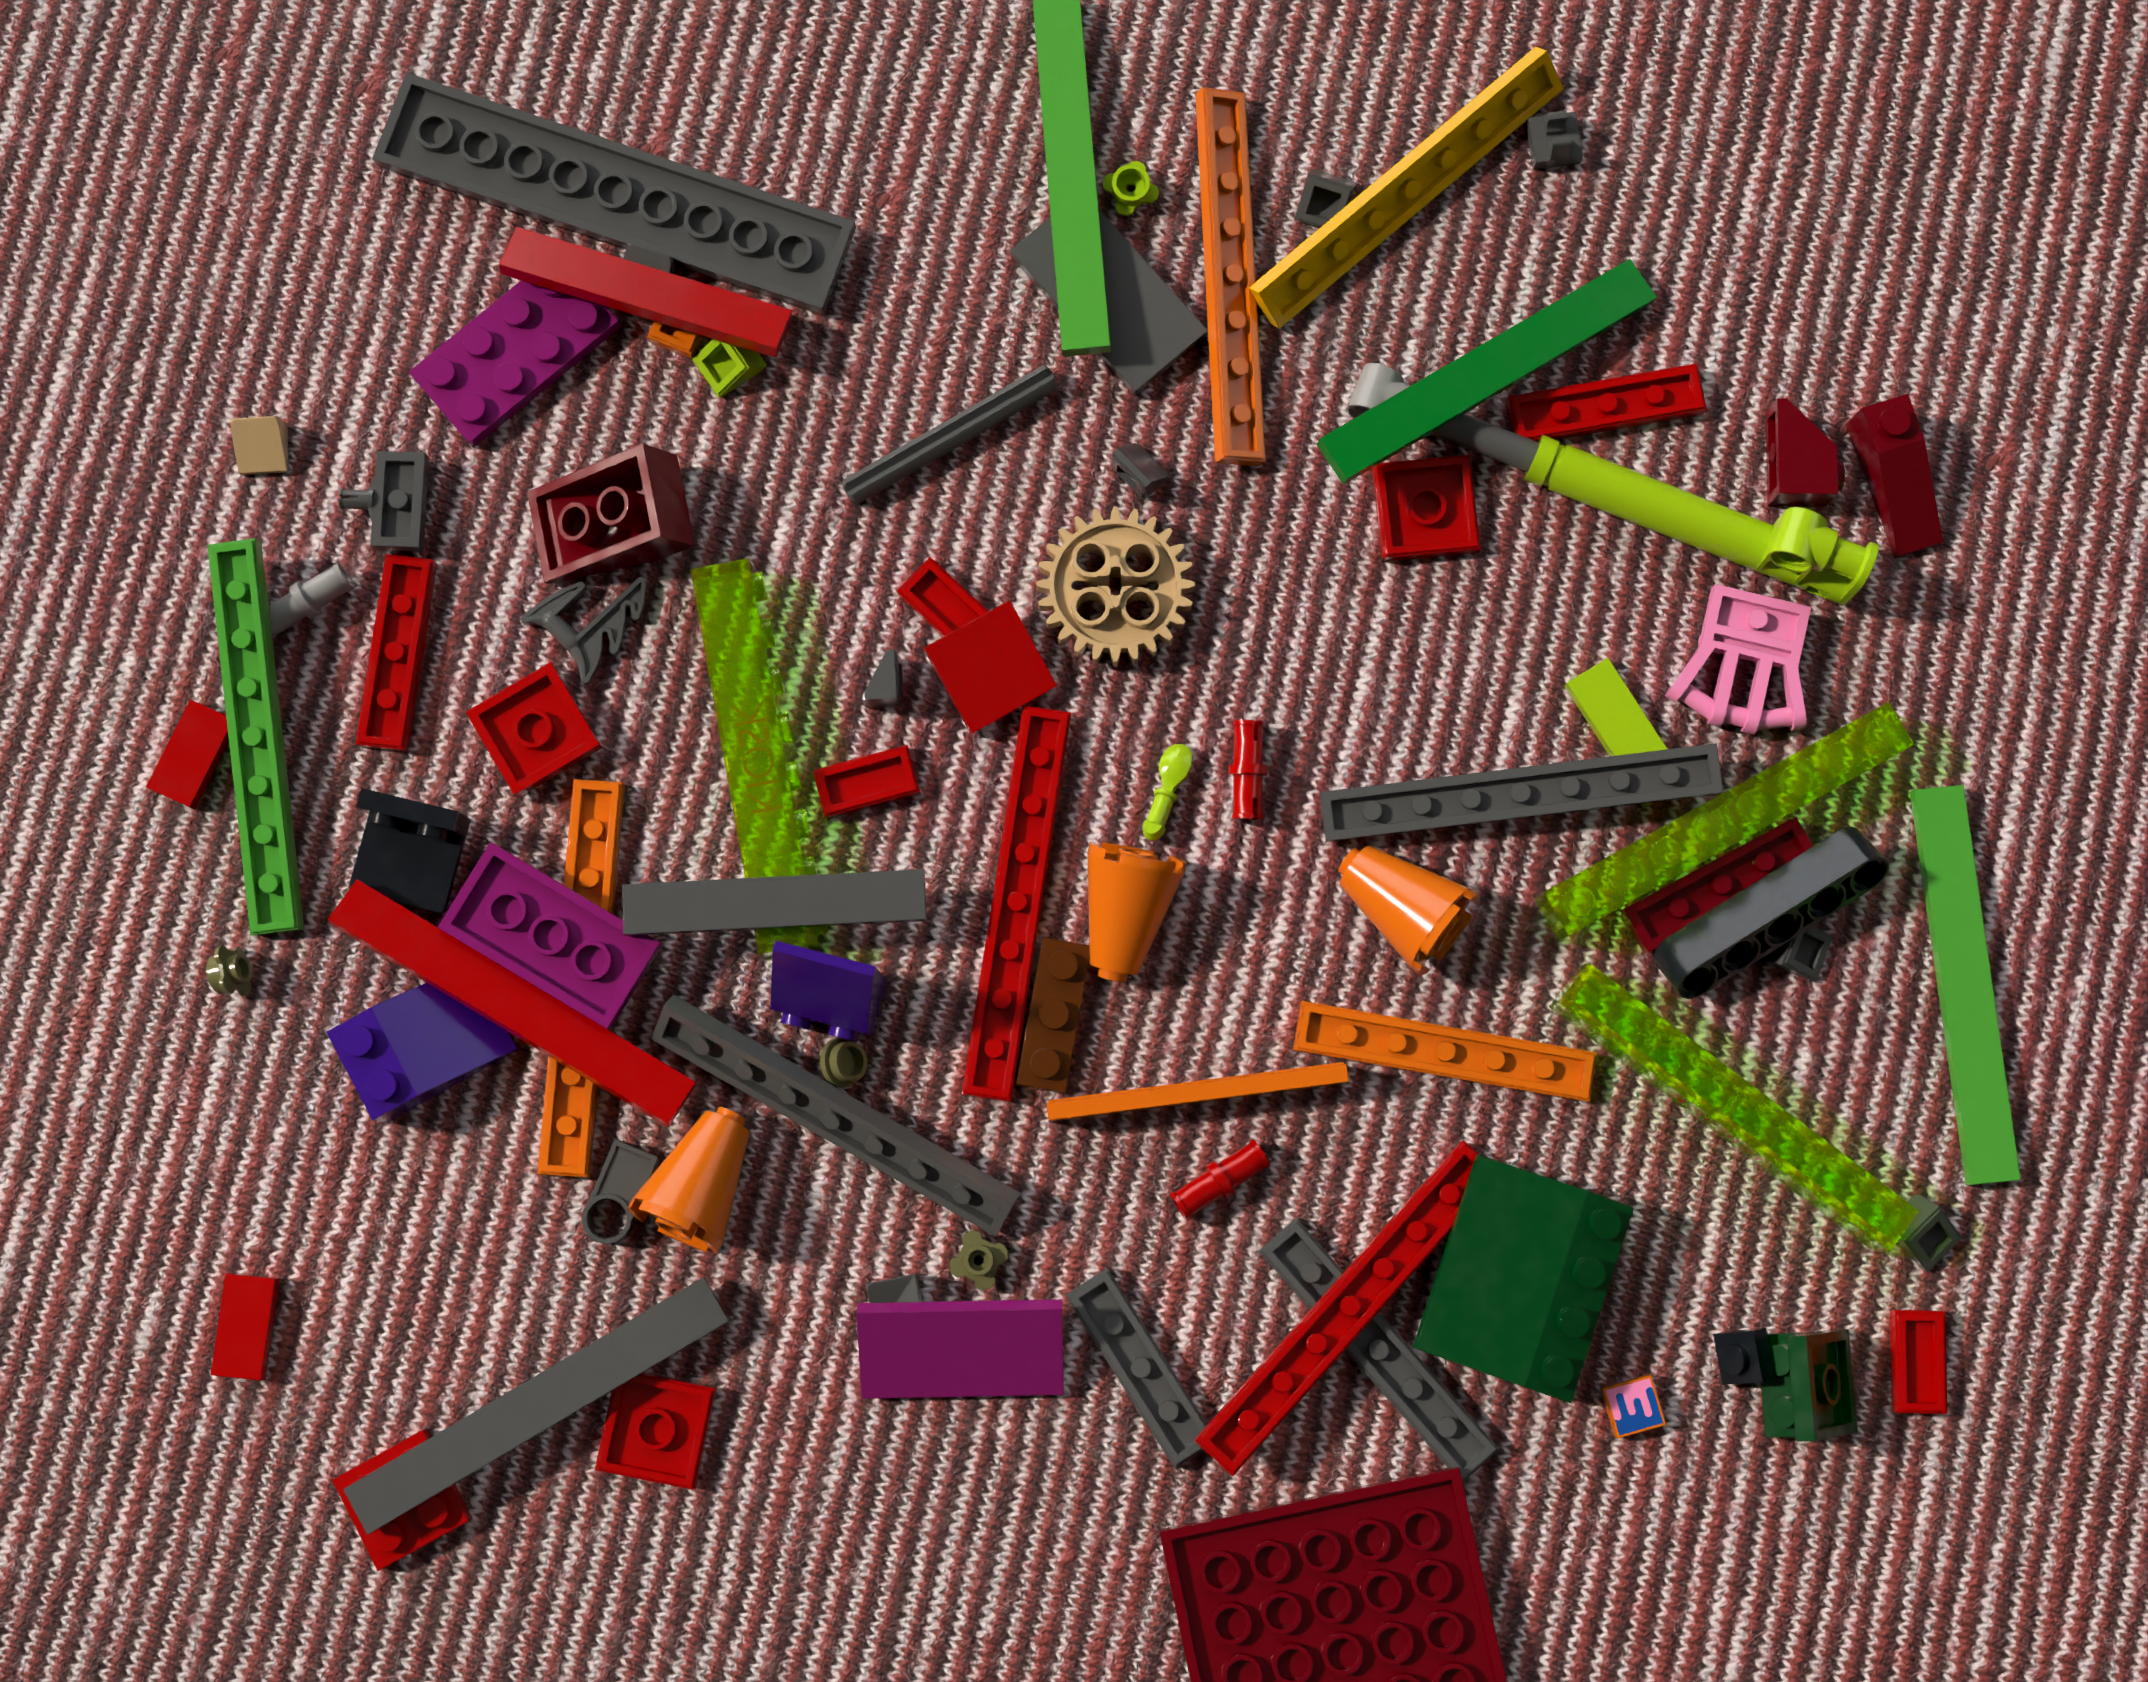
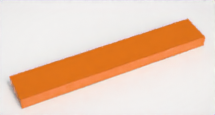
(1445, 1051)
(1197, 1091)

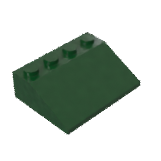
(1523, 1278)

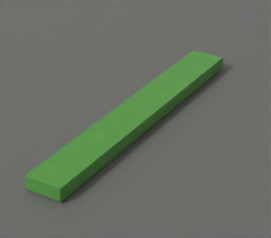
(1071, 178)
(255, 737)
(1964, 985)

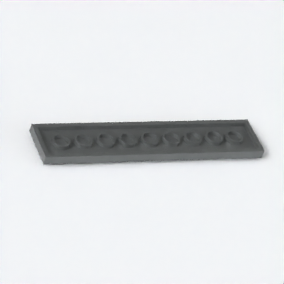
(614, 192)

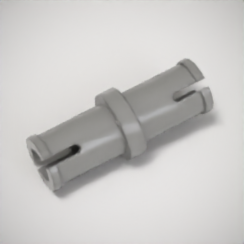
(308, 598)

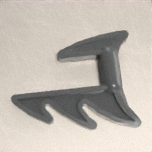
(588, 645)

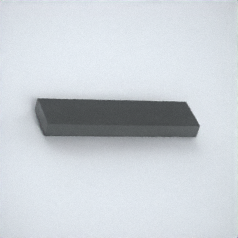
(1139, 1365)

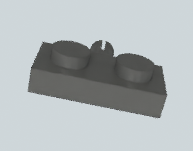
(394, 501)

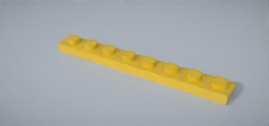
(1407, 187)

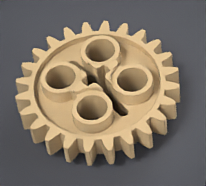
(1115, 542)

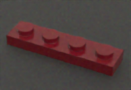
(1712, 884)

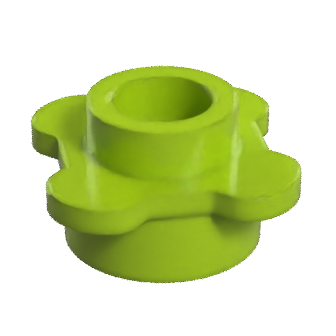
(1135, 175)

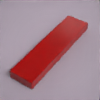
(1608, 404)
(396, 653)

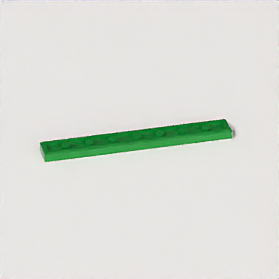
(1485, 371)

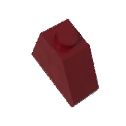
(1799, 459)

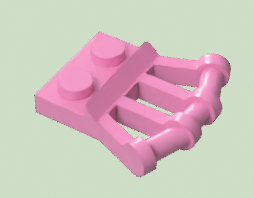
(1753, 630)

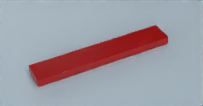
(646, 292)

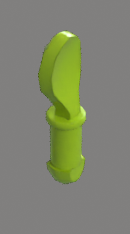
(1174, 770)

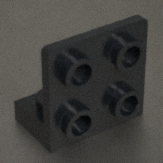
(409, 850)

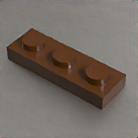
(1054, 1015)

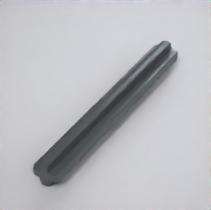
(949, 434)

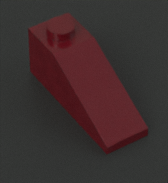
(1897, 473)

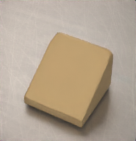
(260, 445)

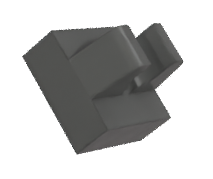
(1554, 140)

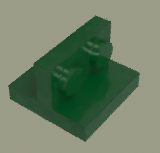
(1811, 1386)

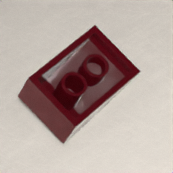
(611, 515)

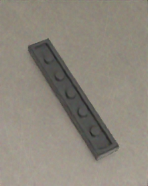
(774, 902)
(1385, 1357)

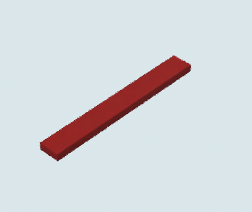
(1016, 904)
(512, 1003)
(1338, 1316)

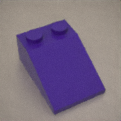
(825, 991)
(415, 1049)

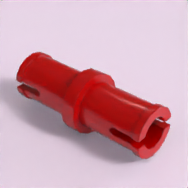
(1248, 770)
(1220, 1180)

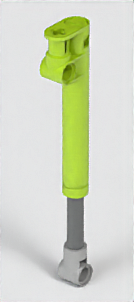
(1792, 550)

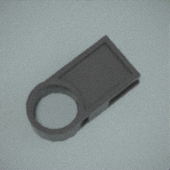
(619, 1180)

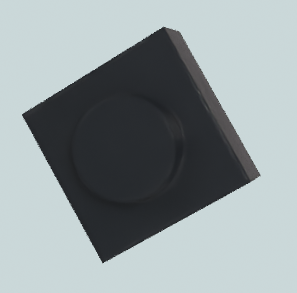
(1744, 1356)

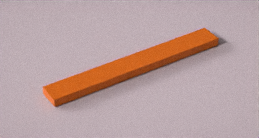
(1228, 275)
(592, 873)

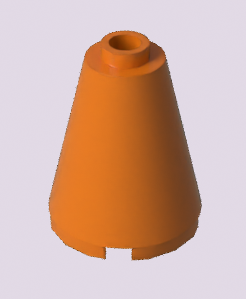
(1407, 904)
(1127, 905)
(697, 1182)

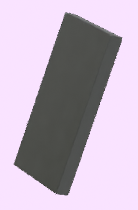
(1145, 317)

